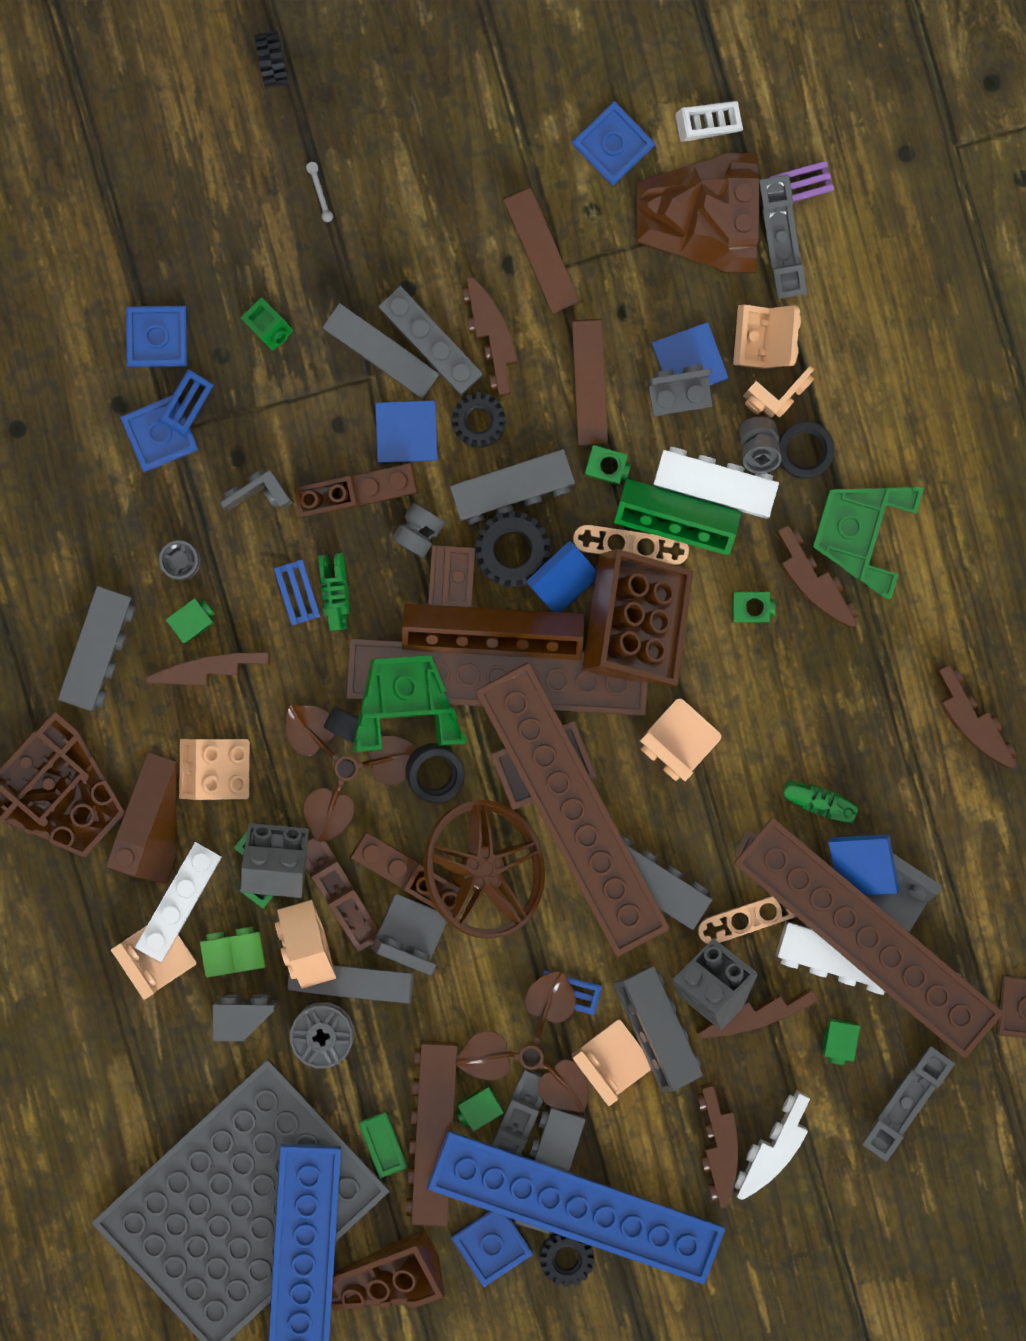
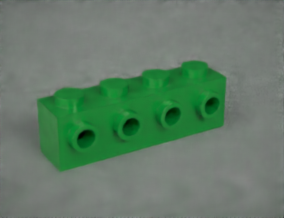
(677, 517)

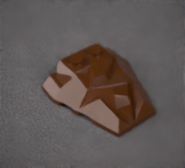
(704, 212)
(57, 789)

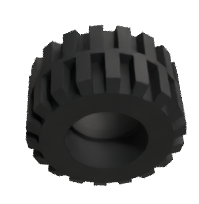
(494, 530)

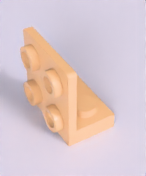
(214, 769)
(147, 973)
(612, 1061)

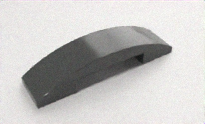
(782, 236)
(906, 1103)

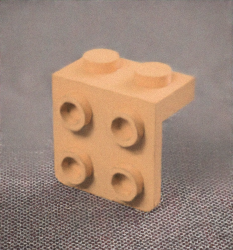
(766, 336)
(762, 401)
(680, 740)

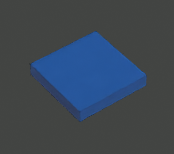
(613, 143)
(156, 336)
(689, 349)
(406, 431)
(154, 441)
(563, 578)
(866, 863)
(491, 1246)

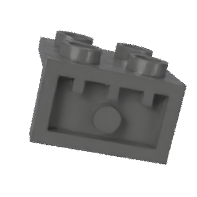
(680, 391)
(274, 492)
(912, 897)
(409, 934)

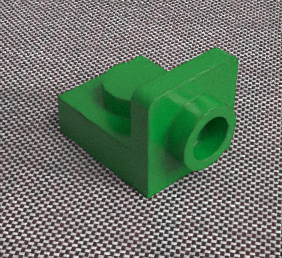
(267, 324)

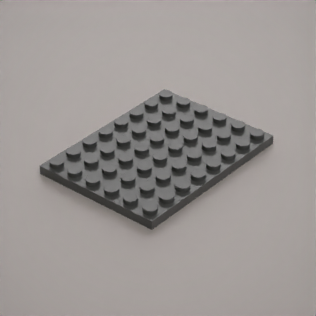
(207, 1208)

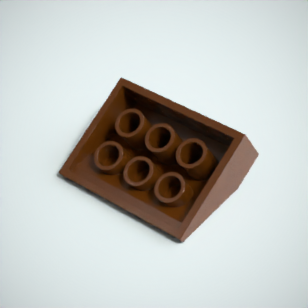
(637, 618)

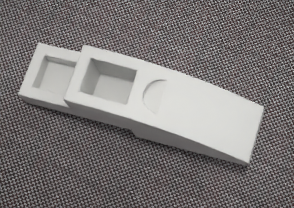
(769, 1159)

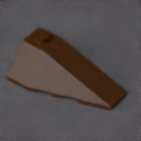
(148, 829)
(395, 1275)

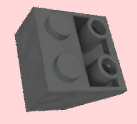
(274, 860)
(715, 983)
(237, 1017)

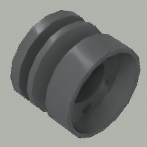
(331, 1019)

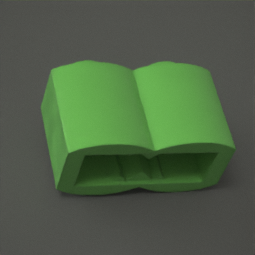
(232, 953)

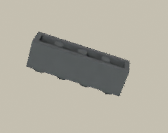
(430, 341)
(511, 486)
(96, 649)
(670, 892)
(658, 1029)
(557, 1142)

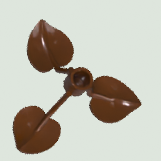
(326, 810)
(487, 1059)

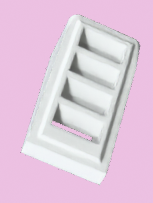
(684, 124)

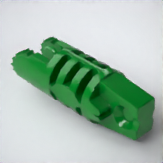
(334, 591)
(821, 801)

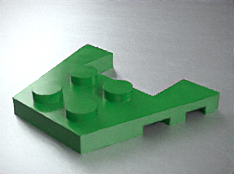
(851, 529)
(404, 690)

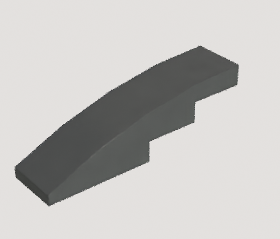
(380, 351)
(363, 983)
(520, 1114)

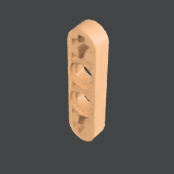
(631, 540)
(755, 921)

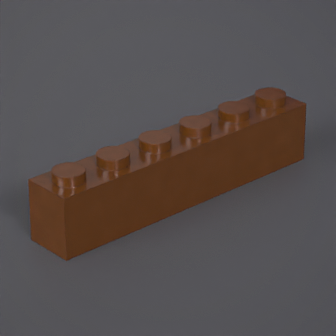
(492, 631)
(433, 1119)

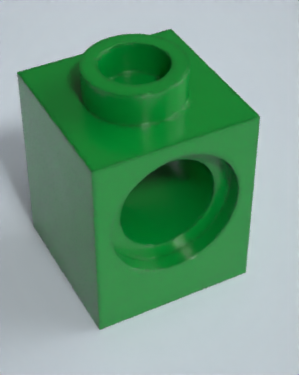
(593, 467)
(739, 602)
(191, 620)
(840, 1041)
(479, 1108)

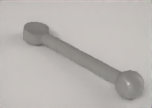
(312, 168)

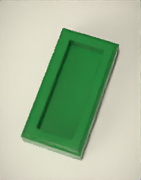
(383, 1144)

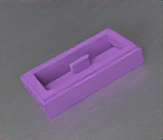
(826, 177)

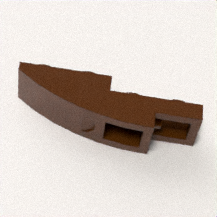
(490, 324)
(356, 490)
(820, 591)
(979, 730)
(401, 870)
(722, 1156)

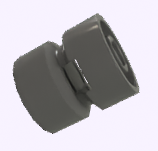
(760, 445)
(418, 530)
(180, 560)

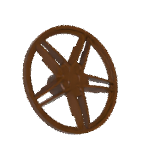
(482, 869)

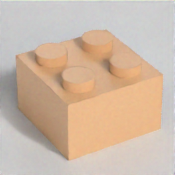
(304, 944)

